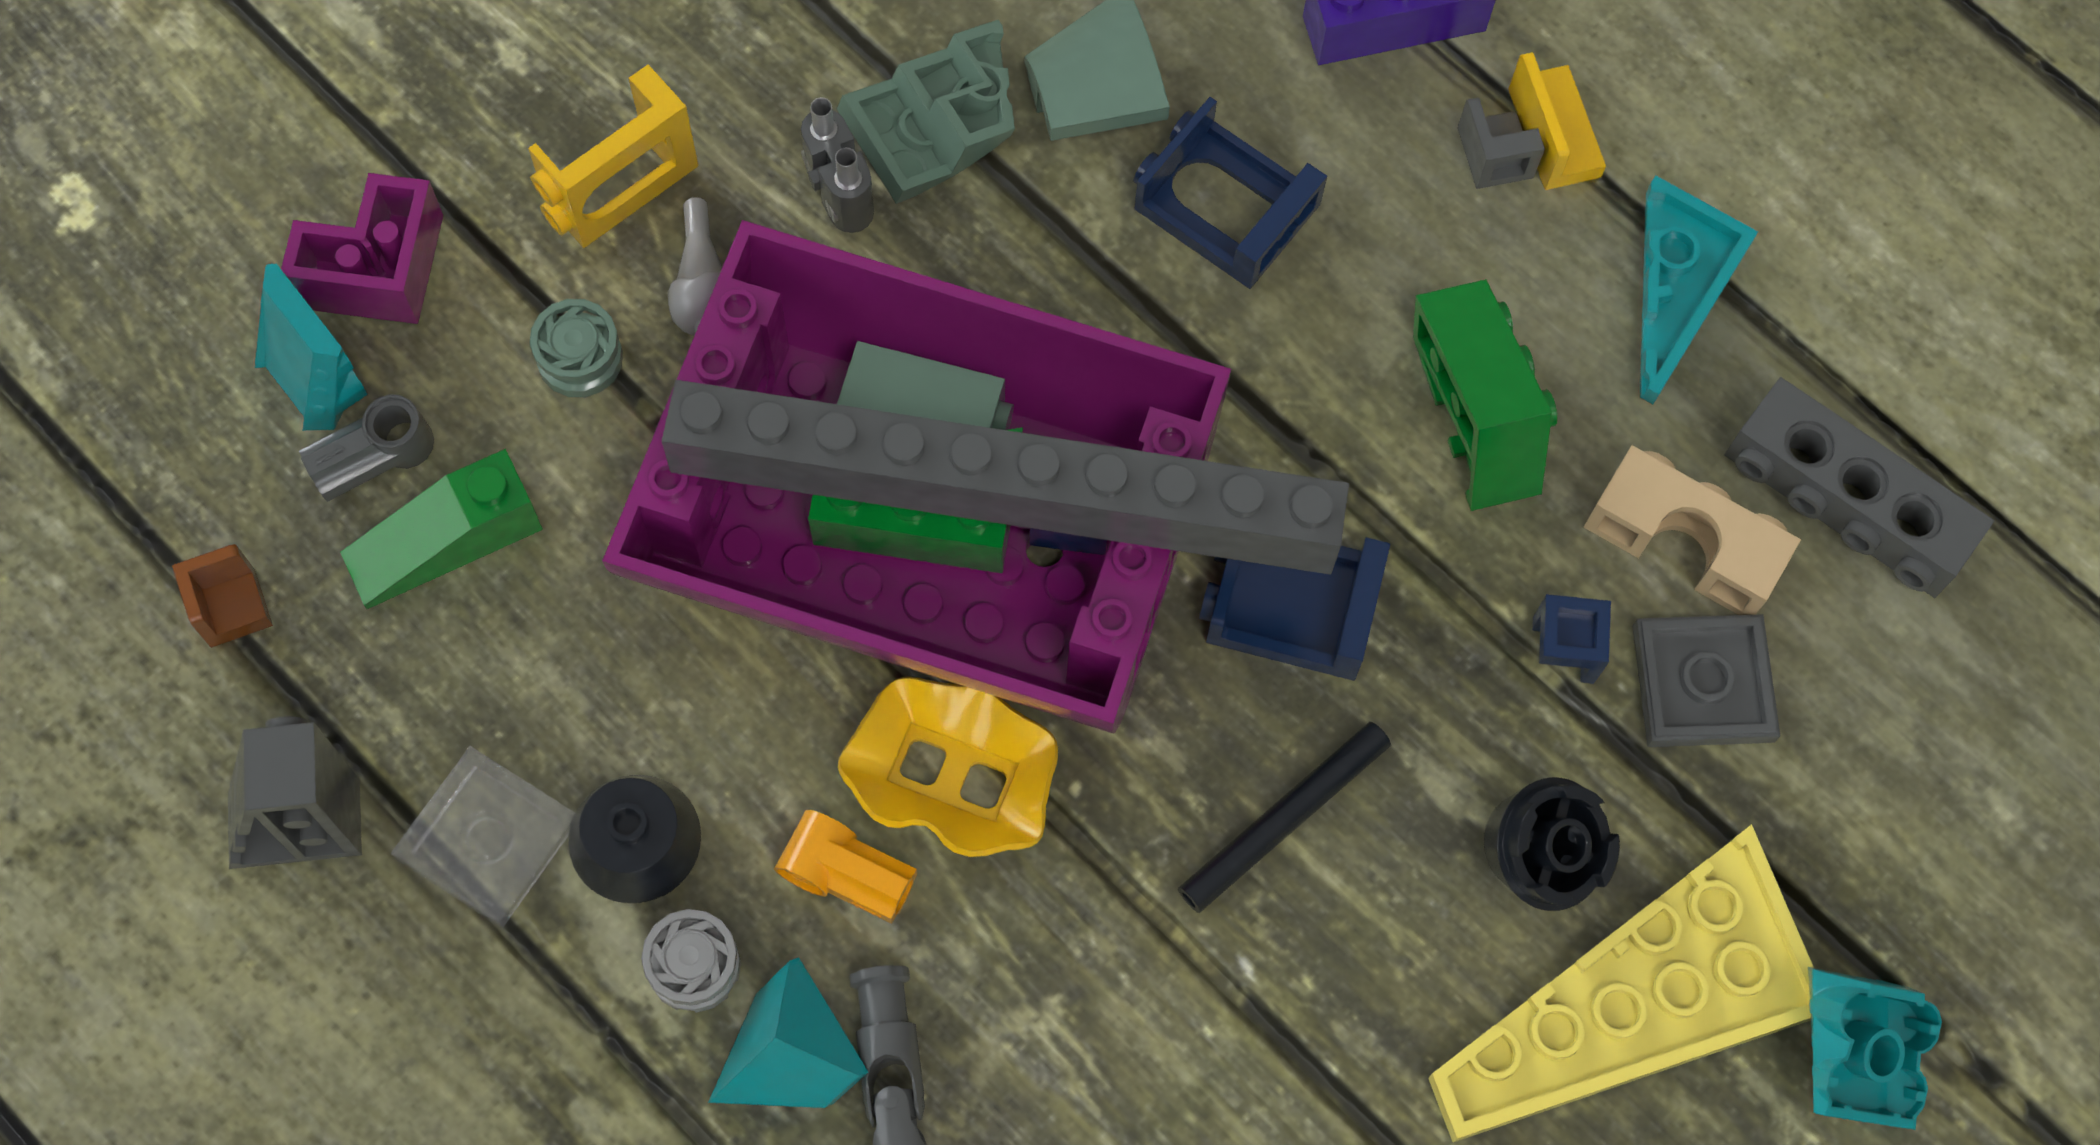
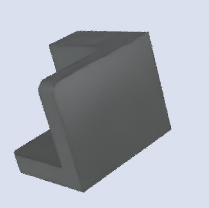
(1497, 146)

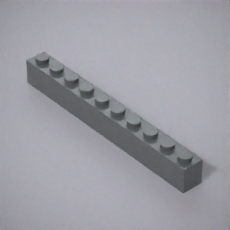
(1005, 477)

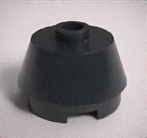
(634, 839)
(1551, 844)

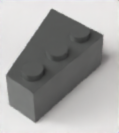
(291, 797)

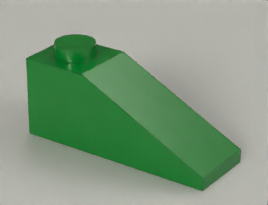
(442, 530)

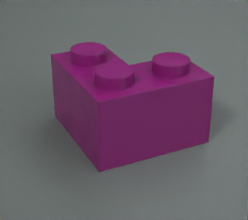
(380, 263)

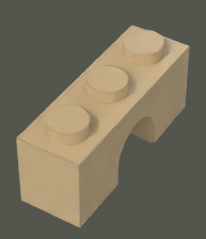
(1740, 547)

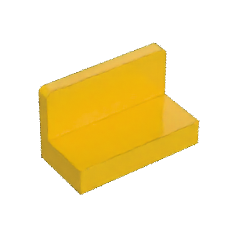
(1554, 106)

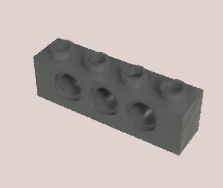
(1891, 488)

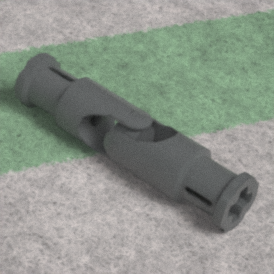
(884, 1041)

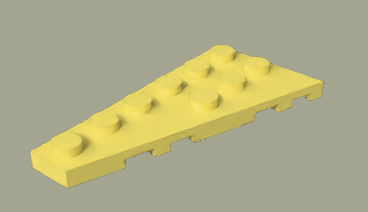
(1669, 986)

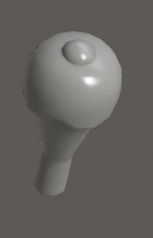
(697, 270)

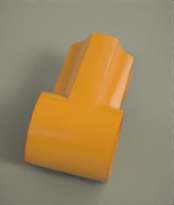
(829, 859)

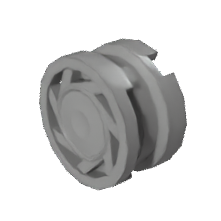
(691, 960)

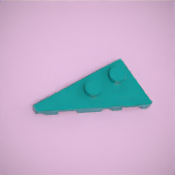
(1686, 266)

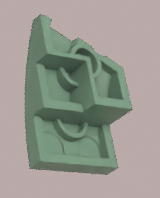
(1098, 74)
(934, 113)

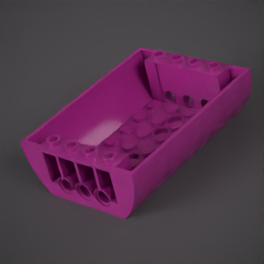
(1031, 635)

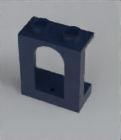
(1202, 140)

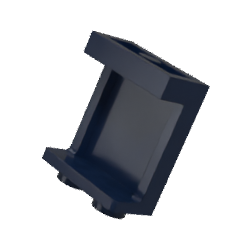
(1297, 613)

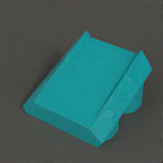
(303, 355)
(1869, 1048)

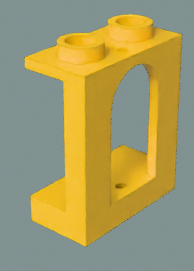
(659, 125)

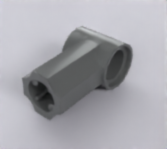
(362, 447)

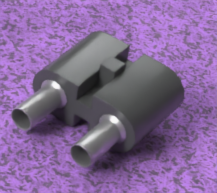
(837, 168)

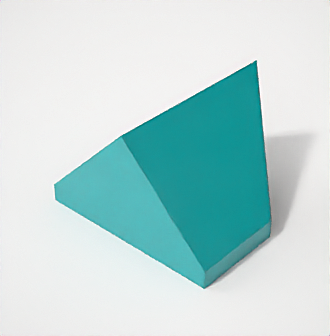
(789, 1048)

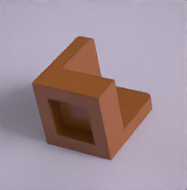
(222, 595)

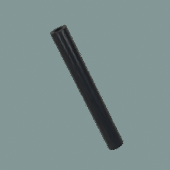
(1284, 817)

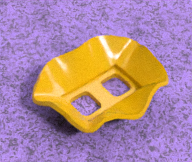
(970, 731)

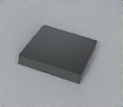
(1705, 680)

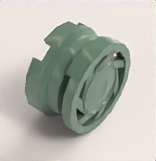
(576, 350)

